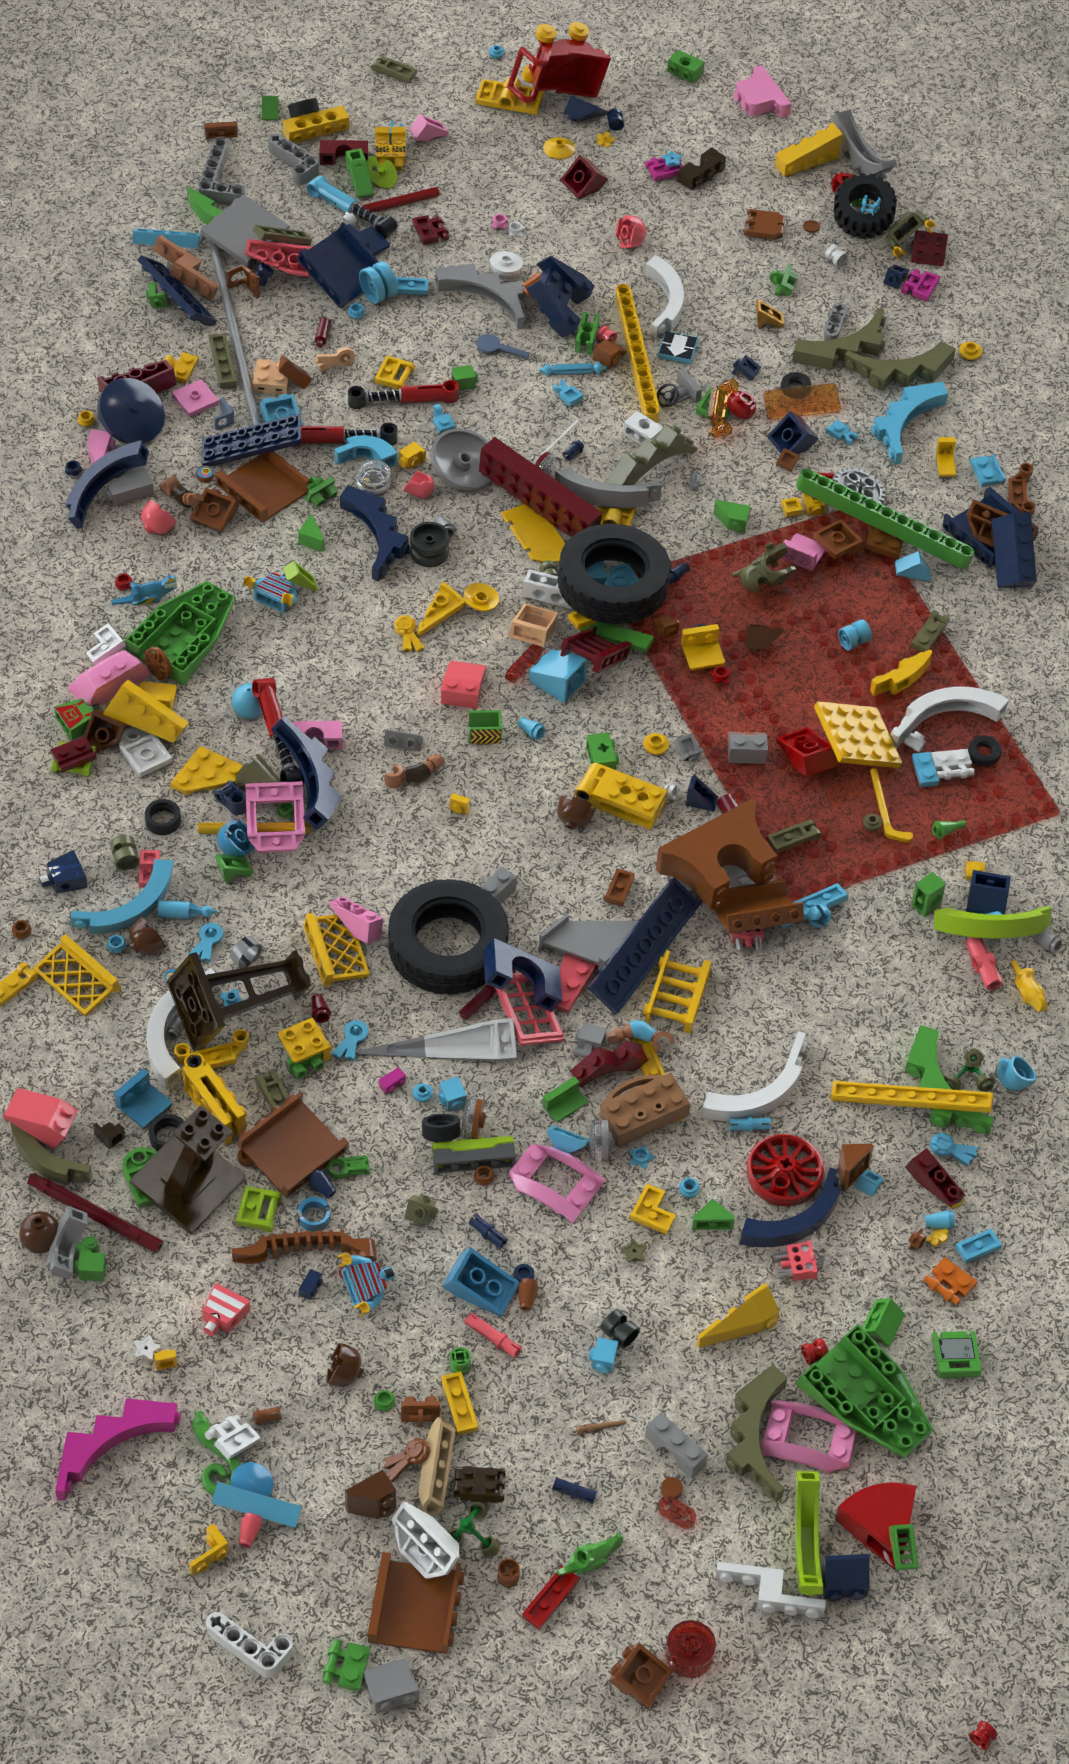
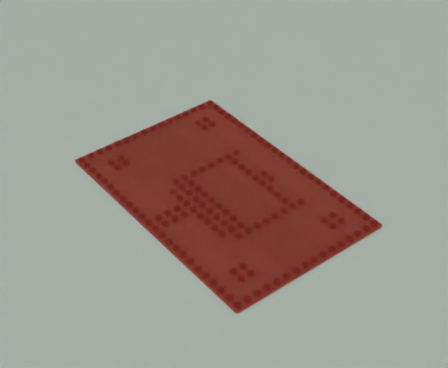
(807, 664)

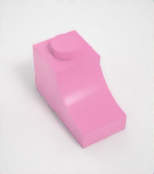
(427, 128)

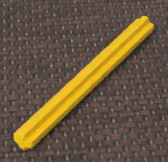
(214, 827)

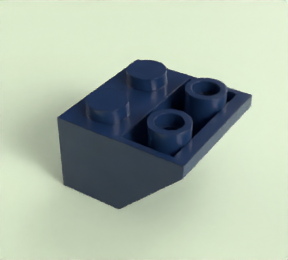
(987, 892)

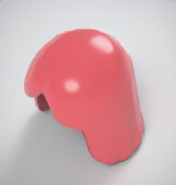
(420, 485)

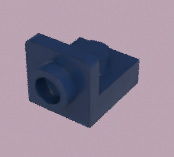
(895, 275)
(747, 367)

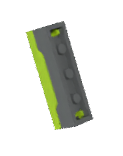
(473, 1153)

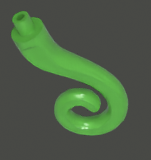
(200, 1426)

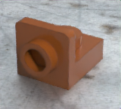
(666, 626)

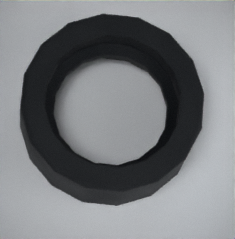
(303, 107)
(162, 828)
(160, 1122)
(441, 1127)

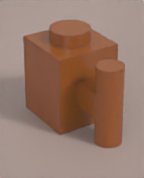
(608, 353)

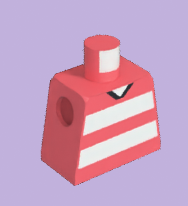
(224, 1310)

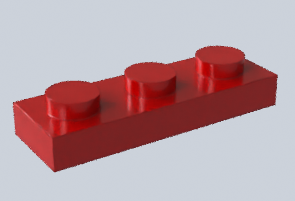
(549, 1599)

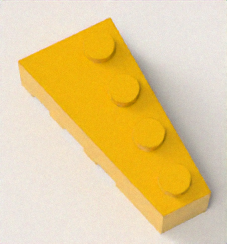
(810, 151)
(144, 712)

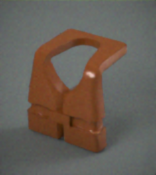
(251, 282)

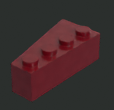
(156, 375)

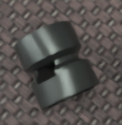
(622, 1330)

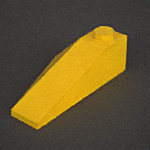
(751, 1317)

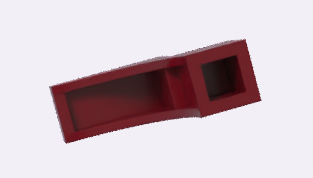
(626, 1057)

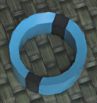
(314, 1202)

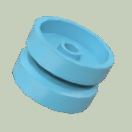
(378, 282)

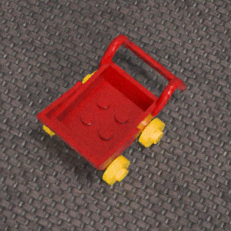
(561, 65)

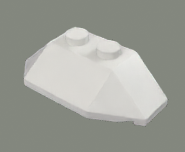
(424, 1542)

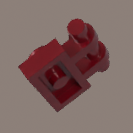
(425, 229)

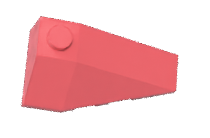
(277, 255)

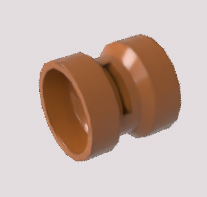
(509, 1568)

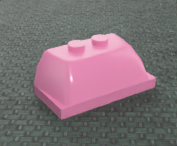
(105, 678)

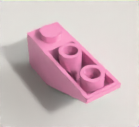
(99, 444)
(359, 921)

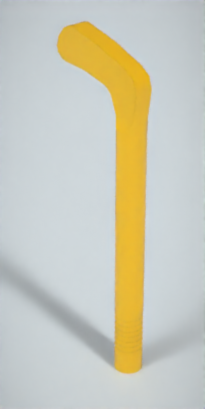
(888, 830)

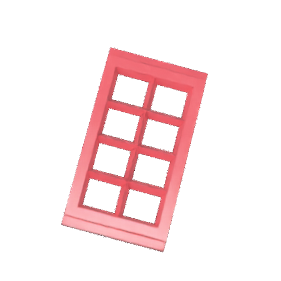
(529, 1039)

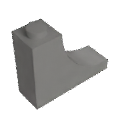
(130, 486)

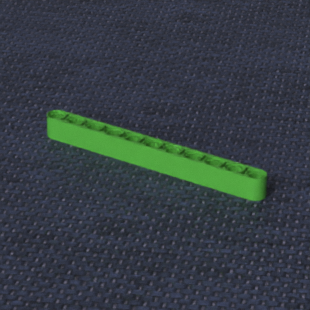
(885, 518)

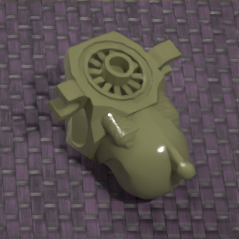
(759, 572)

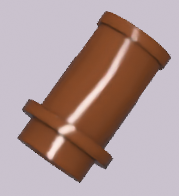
(265, 1415)

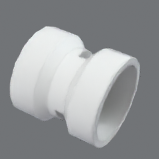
(834, 254)

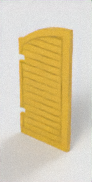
(534, 533)

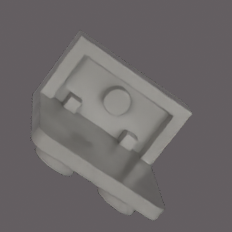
(391, 1685)

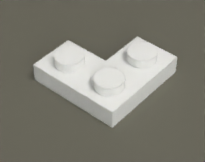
(109, 644)

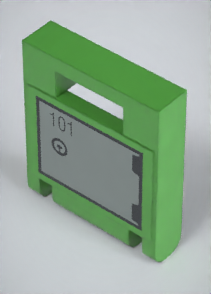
(956, 1348)

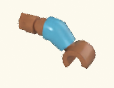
(638, 1030)

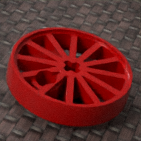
(785, 1170)

